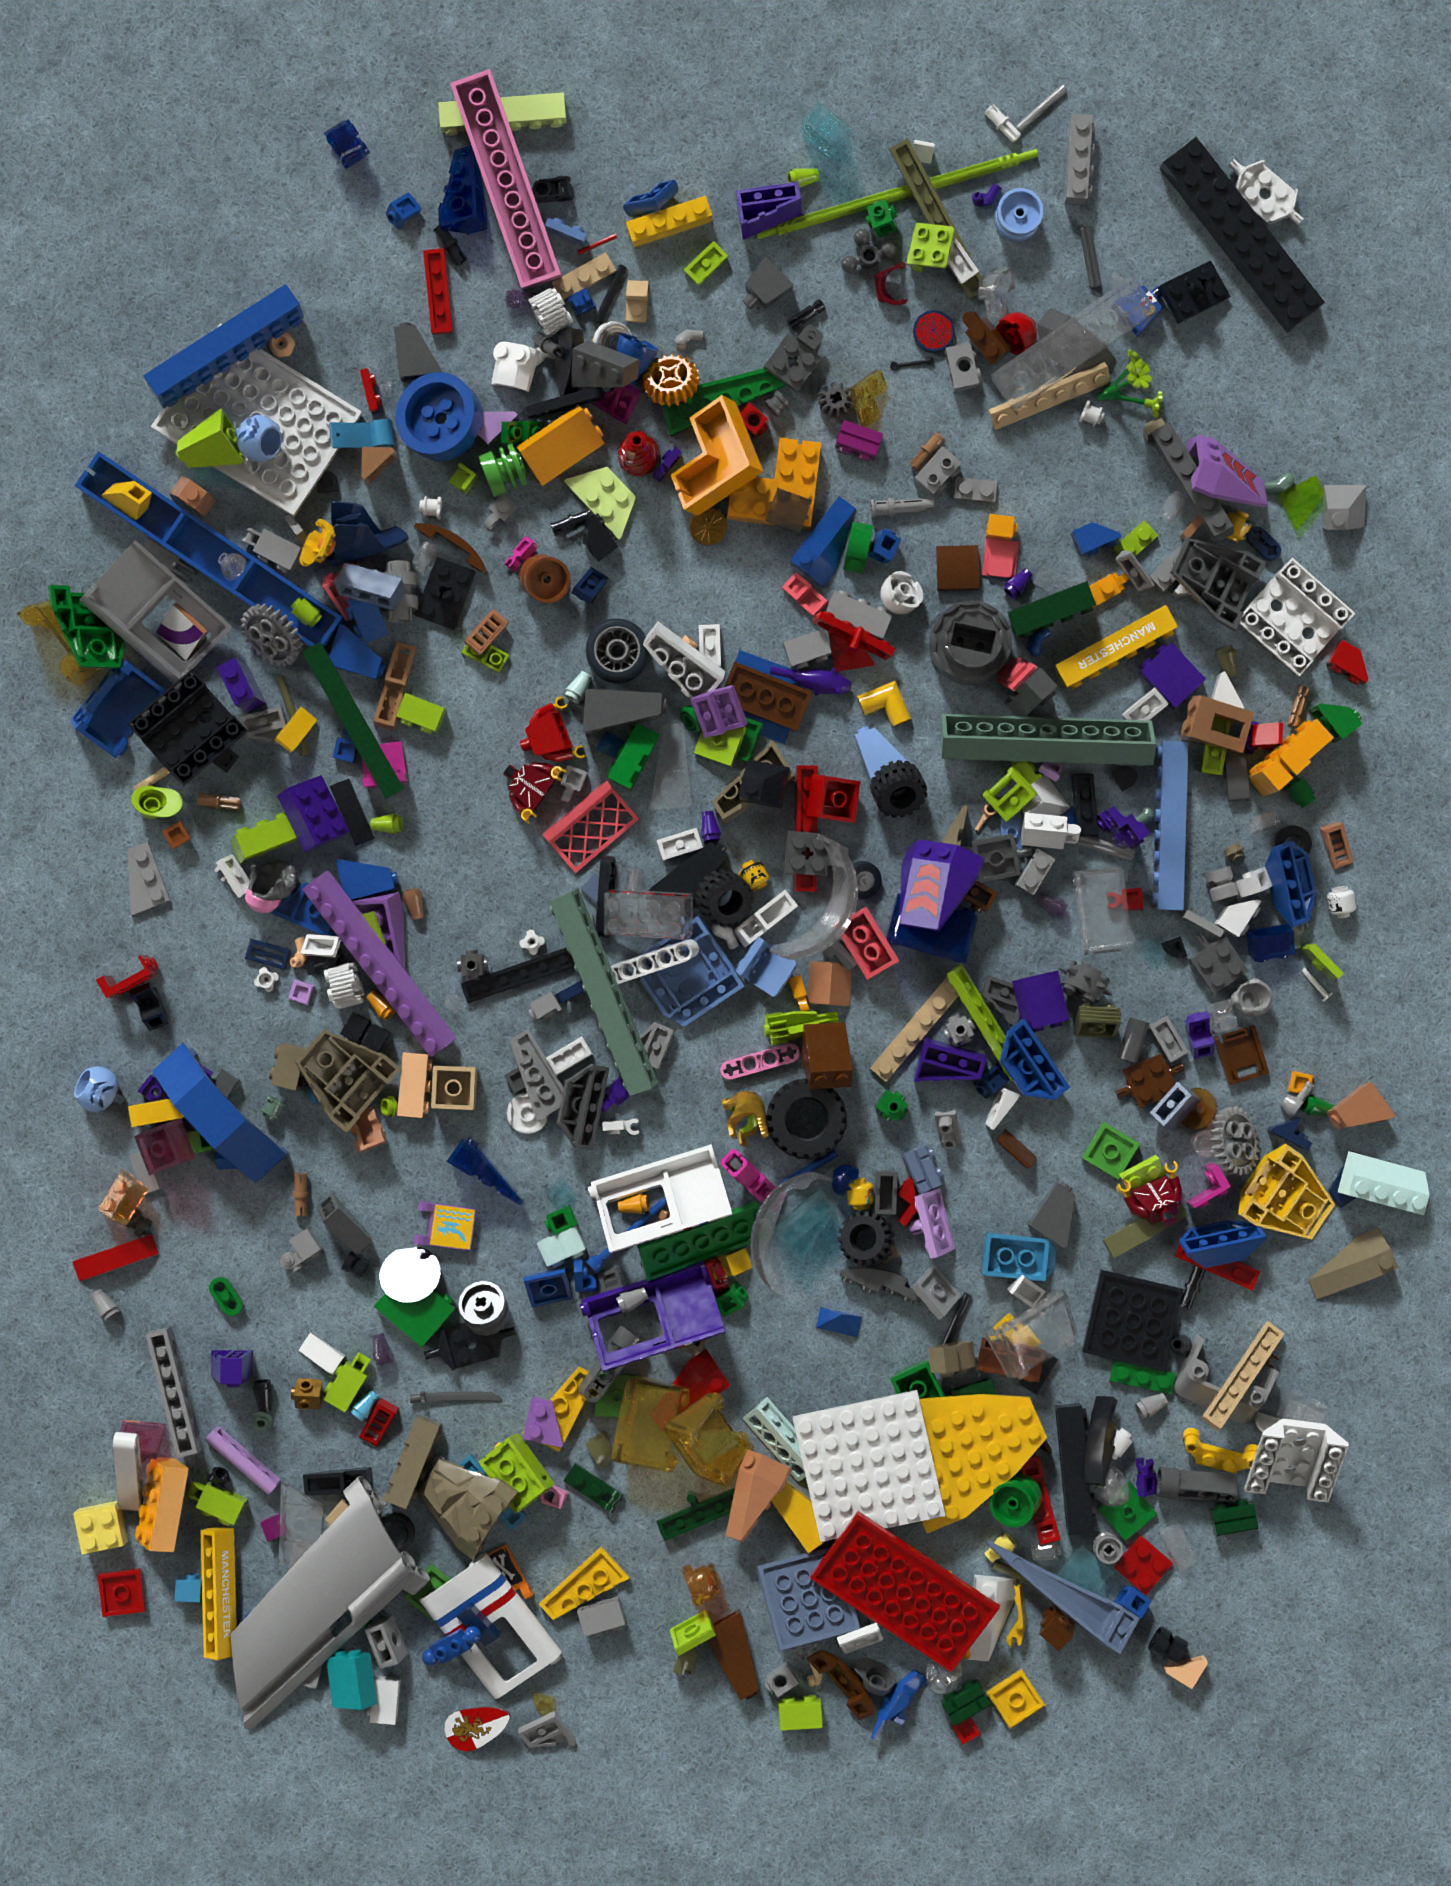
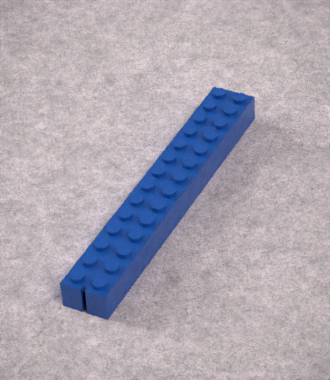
(203, 546)

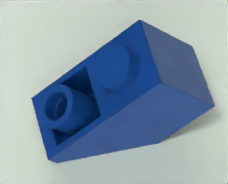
(1092, 537)

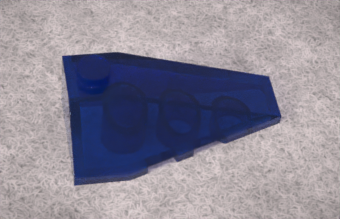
(464, 198)
(474, 1161)

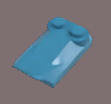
(1017, 1256)

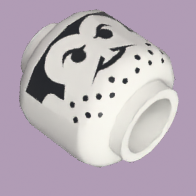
(1341, 901)

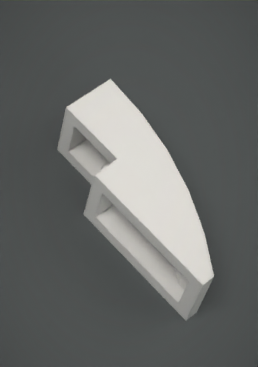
(765, 918)

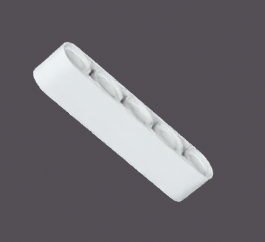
(657, 958)
(128, 1470)

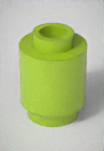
(306, 612)

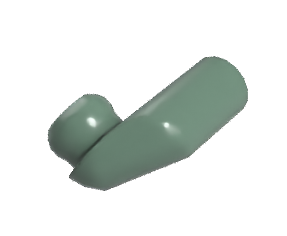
(1281, 484)
(1146, 817)

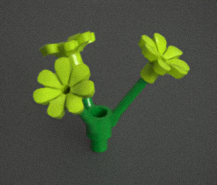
(1138, 378)

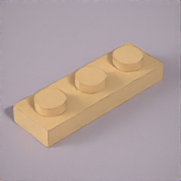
(584, 276)

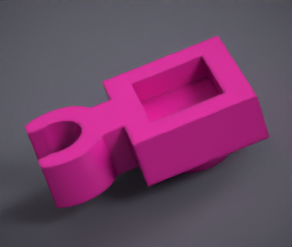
(522, 552)

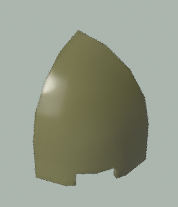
(600, 1449)
(686, 1662)

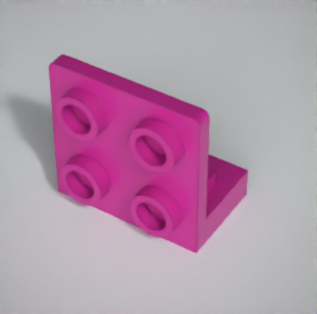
(395, 756)
(1220, 1184)

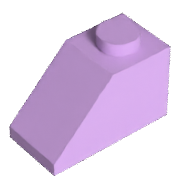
(492, 425)

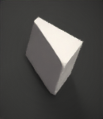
(924, 150)

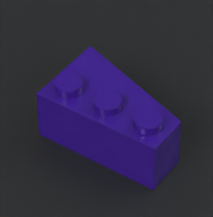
(767, 207)
(947, 1062)
(231, 1366)

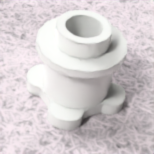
(1091, 414)
(431, 507)

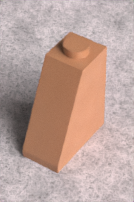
(193, 496)
(1360, 1108)

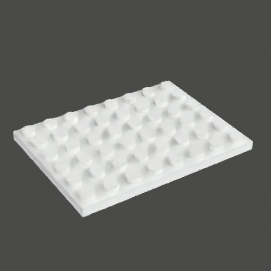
(288, 398)

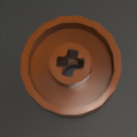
(541, 589)

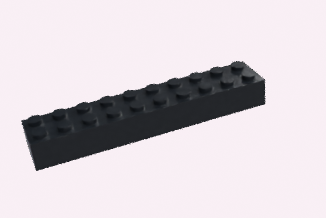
(1241, 234)

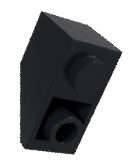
(597, 538)

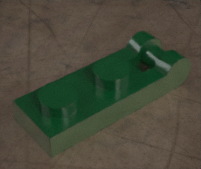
(592, 1487)

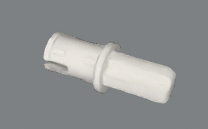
(1002, 123)

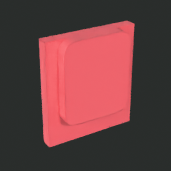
(1000, 558)
(1015, 673)

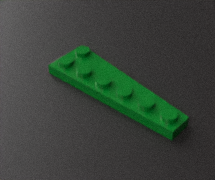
(739, 388)

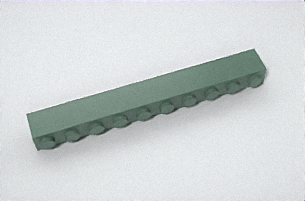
(603, 992)

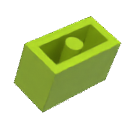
(421, 713)
(800, 1713)

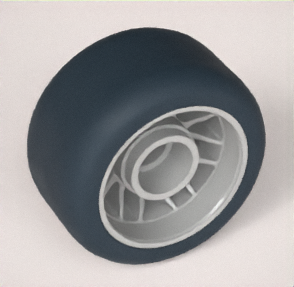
(614, 634)

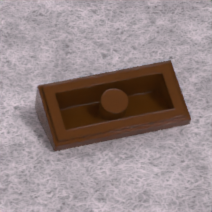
(1016, 1149)

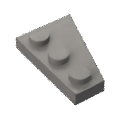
(145, 880)

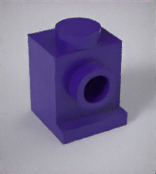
(148, 1087)

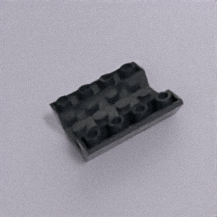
(177, 717)

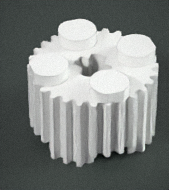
(550, 311)
(344, 985)

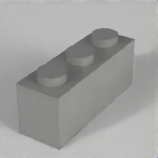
(860, 613)

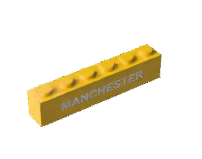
(1116, 646)
(218, 1591)

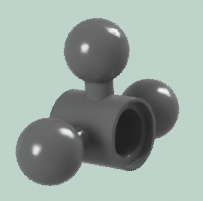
(862, 238)

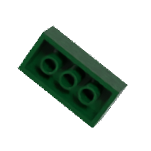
(1052, 608)

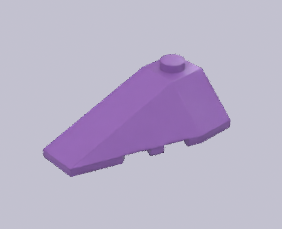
(390, 919)

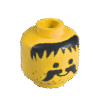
(1240, 524)
(754, 874)

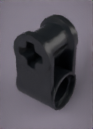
(554, 189)

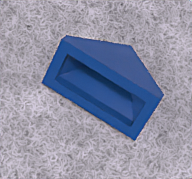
(838, 1322)

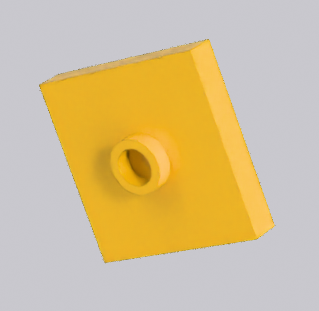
(1015, 1698)

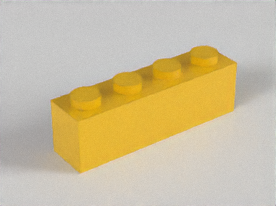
(669, 221)

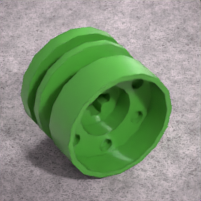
(503, 470)

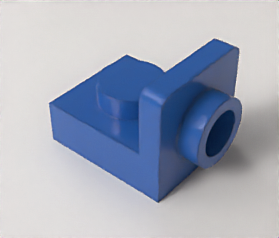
(402, 210)
(582, 1281)

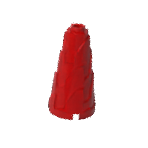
(638, 454)

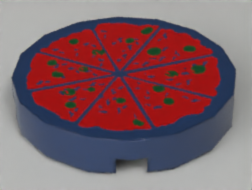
(933, 331)

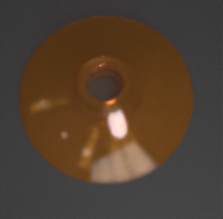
(1208, 1113)

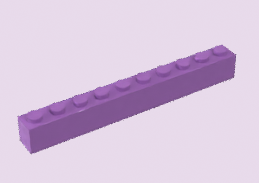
(379, 963)

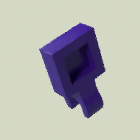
(616, 1093)
(1147, 1479)

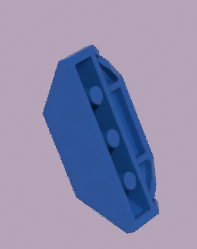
(1292, 882)
(1030, 1064)
(1222, 1242)

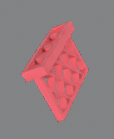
(577, 813)

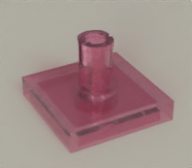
(149, 1436)

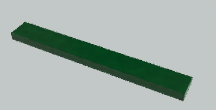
(353, 720)

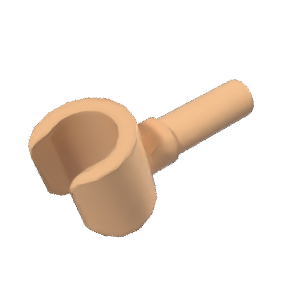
(985, 816)

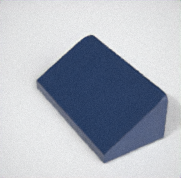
(473, 1616)

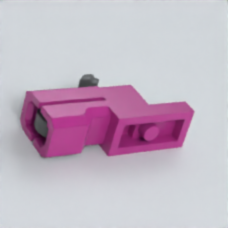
(747, 1175)

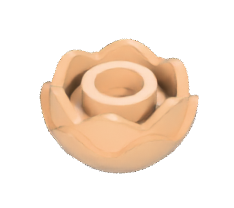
(284, 350)

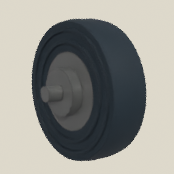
(868, 879)

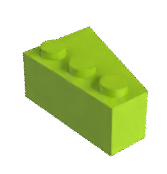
(262, 838)

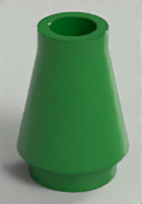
(1316, 1106)

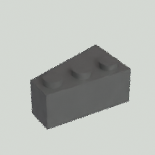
(602, 367)

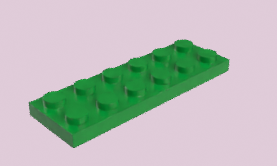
(698, 1243)

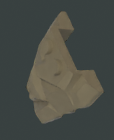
(465, 1503)

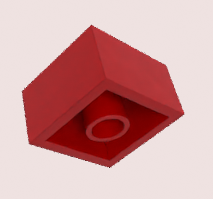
(833, 798)

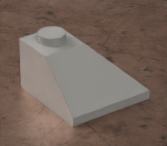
(1343, 507)

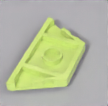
(606, 496)

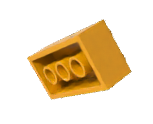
(161, 1504)

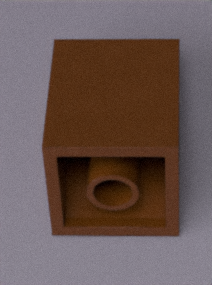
(826, 1055)

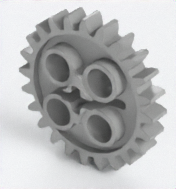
(271, 635)
(1235, 1156)

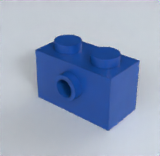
(368, 619)

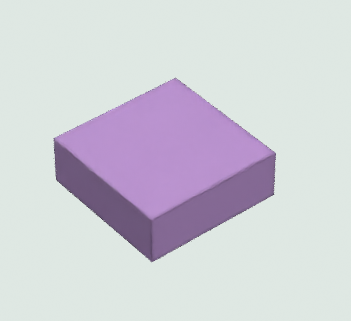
(1051, 770)
(301, 992)

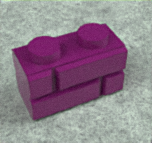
(858, 440)

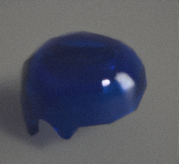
(842, 1177)

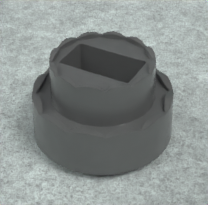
(973, 623)

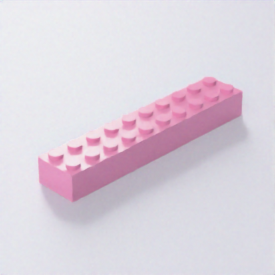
(506, 179)

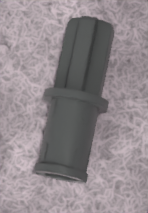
(548, 345)

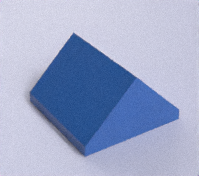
(548, 1287)

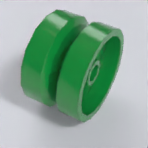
(1015, 1501)

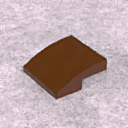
(957, 568)

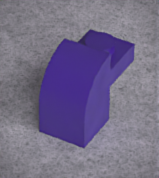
(1199, 1034)

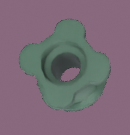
(272, 1108)

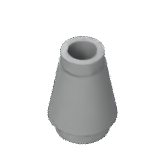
(632, 1299)
(105, 1305)
(1150, 1405)

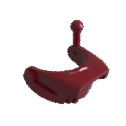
(880, 280)
(720, 1273)

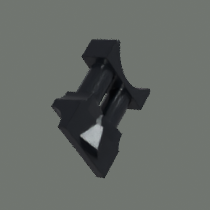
(316, 968)

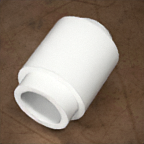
(1121, 1441)

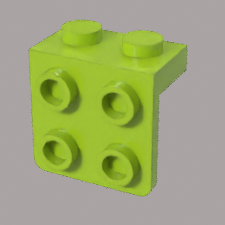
(930, 246)

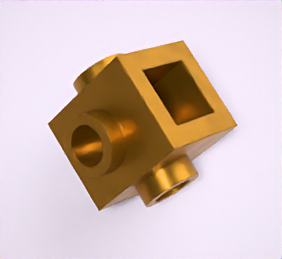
(307, 1393)

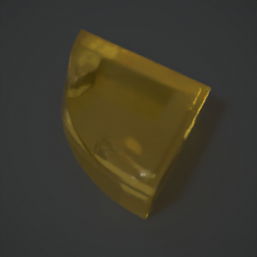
(543, 1703)

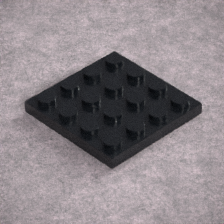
(1132, 1320)

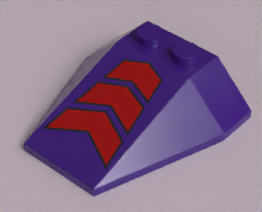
(935, 882)

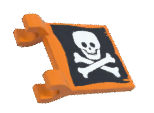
(510, 1569)

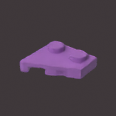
(542, 1423)

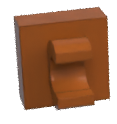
(176, 835)

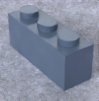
(370, 586)

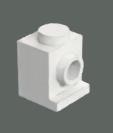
(1253, 882)

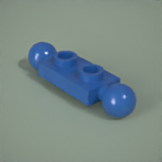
(451, 1646)

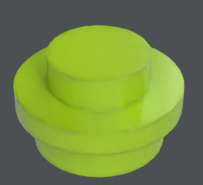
(389, 1106)

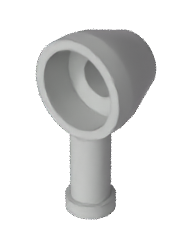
(1293, 1103)

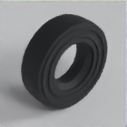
(1297, 831)

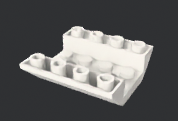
(1304, 605)
(1314, 1458)

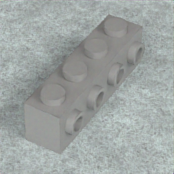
(1078, 159)

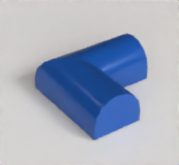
(651, 201)

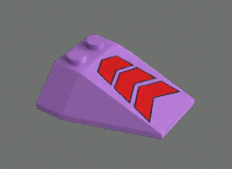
(1223, 474)

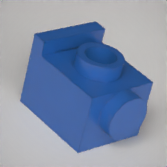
(891, 543)
(1128, 1595)

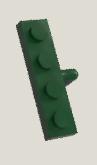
(696, 1514)

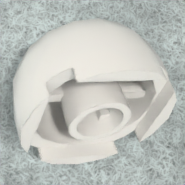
(901, 593)

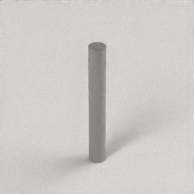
(1041, 108)

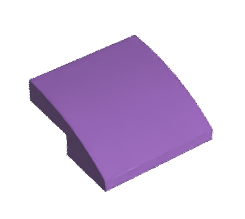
(719, 711)

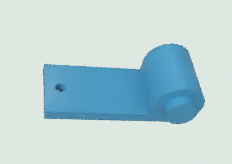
(358, 435)

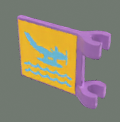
(448, 1226)

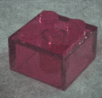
(164, 1146)

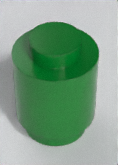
(1300, 791)

